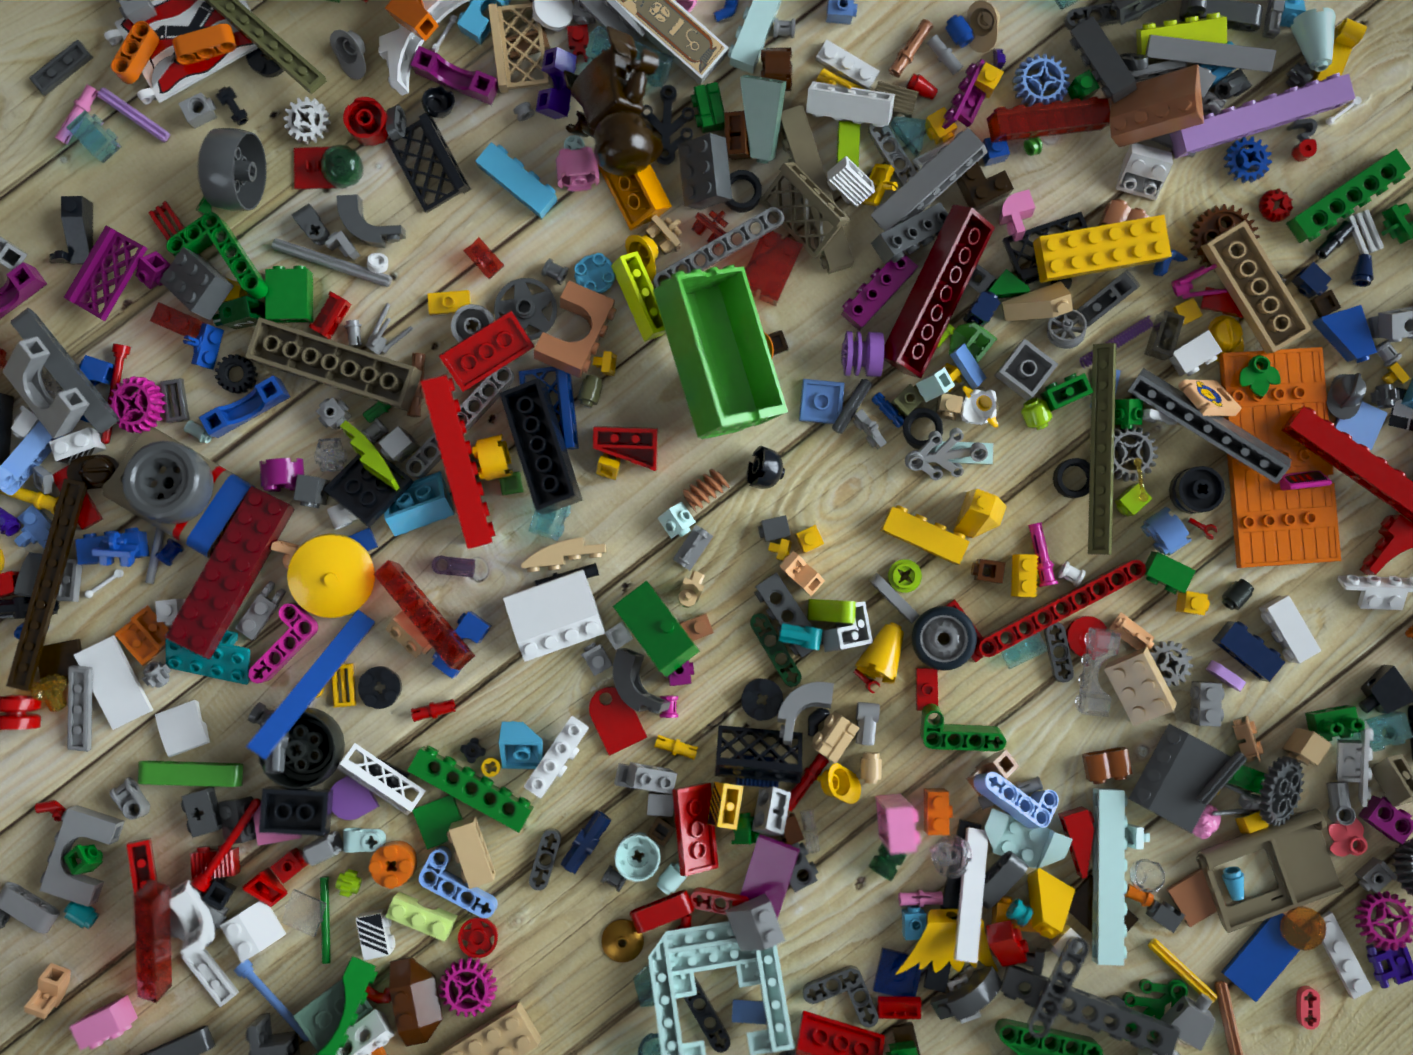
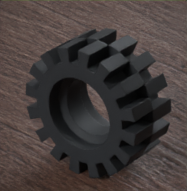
(227, 365)

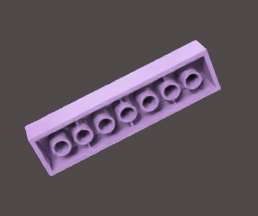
(1264, 114)

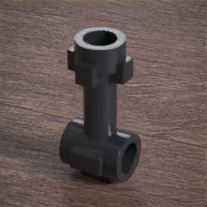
(227, 96)

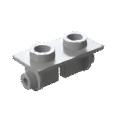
(693, 547)

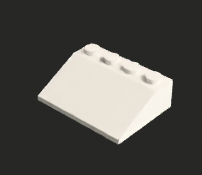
(554, 615)

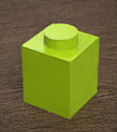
(1129, 502)

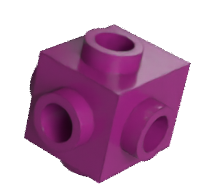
(151, 269)
(684, 677)

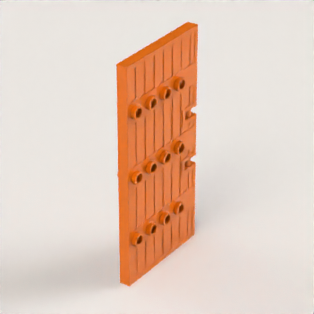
(1267, 522)

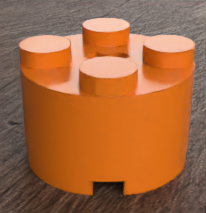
(384, 872)

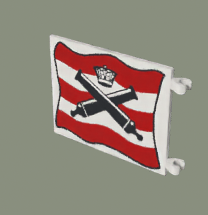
(172, 20)

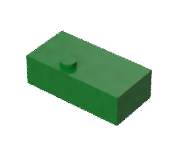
(656, 629)

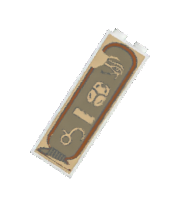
(678, 35)

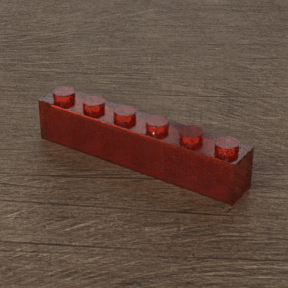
(1048, 119)
(153, 940)

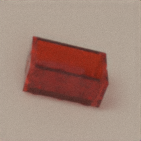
(772, 266)

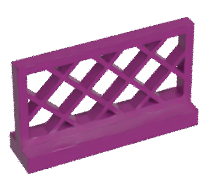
(97, 267)

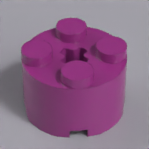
(280, 473)

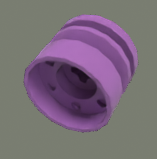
(863, 354)

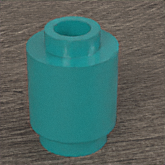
(81, 915)

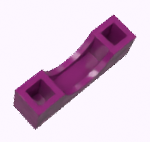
(471, 83)
(20, 285)

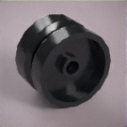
(1197, 490)

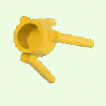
(830, 78)

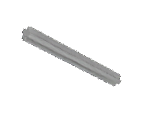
(331, 262)

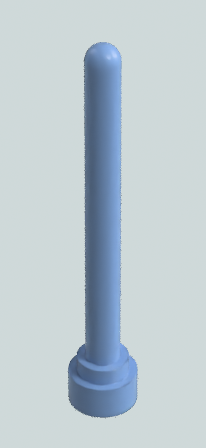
(246, 971)

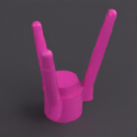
(1183, 285)

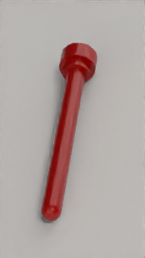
(120, 353)
(203, 880)

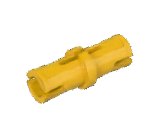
(676, 747)

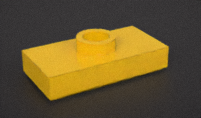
(447, 302)

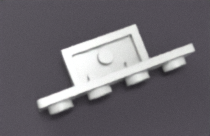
(1379, 592)
(554, 760)
(1353, 762)

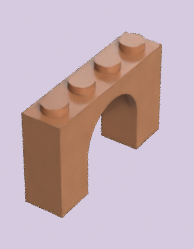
(575, 356)

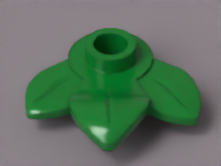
(1259, 378)

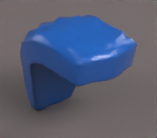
(1162, 267)

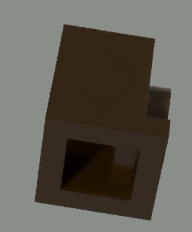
(661, 831)

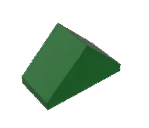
(1008, 286)

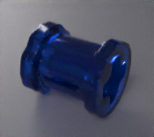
(169, 552)

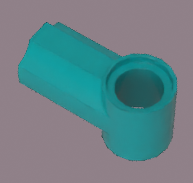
(805, 636)

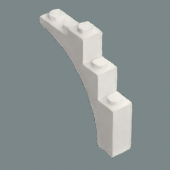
(401, 44)

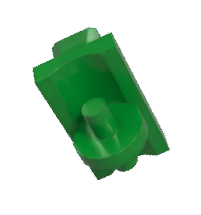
(1397, 224)

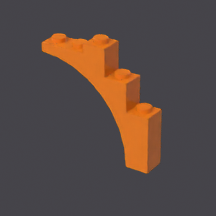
(413, 17)

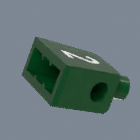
(239, 313)

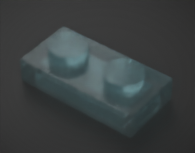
(1024, 651)

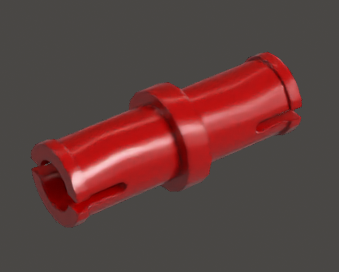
(433, 710)

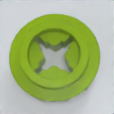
(914, 574)

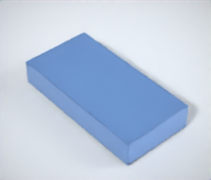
(968, 366)

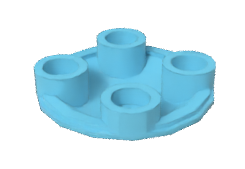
(595, 273)

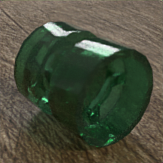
(886, 863)

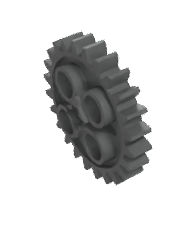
(1280, 791)

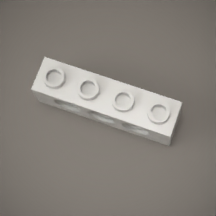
(379, 1030)

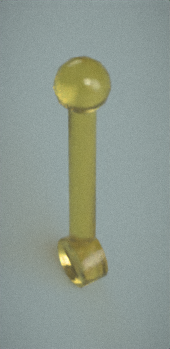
(1143, 496)

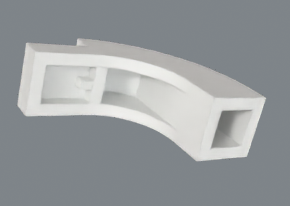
(194, 917)

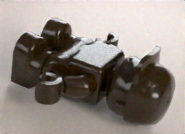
(612, 100)

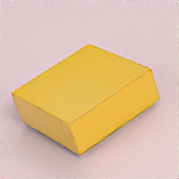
(1189, 310)

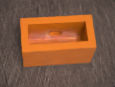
(937, 811)

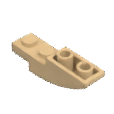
(555, 554)

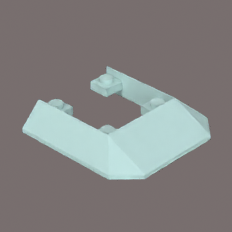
(709, 948)

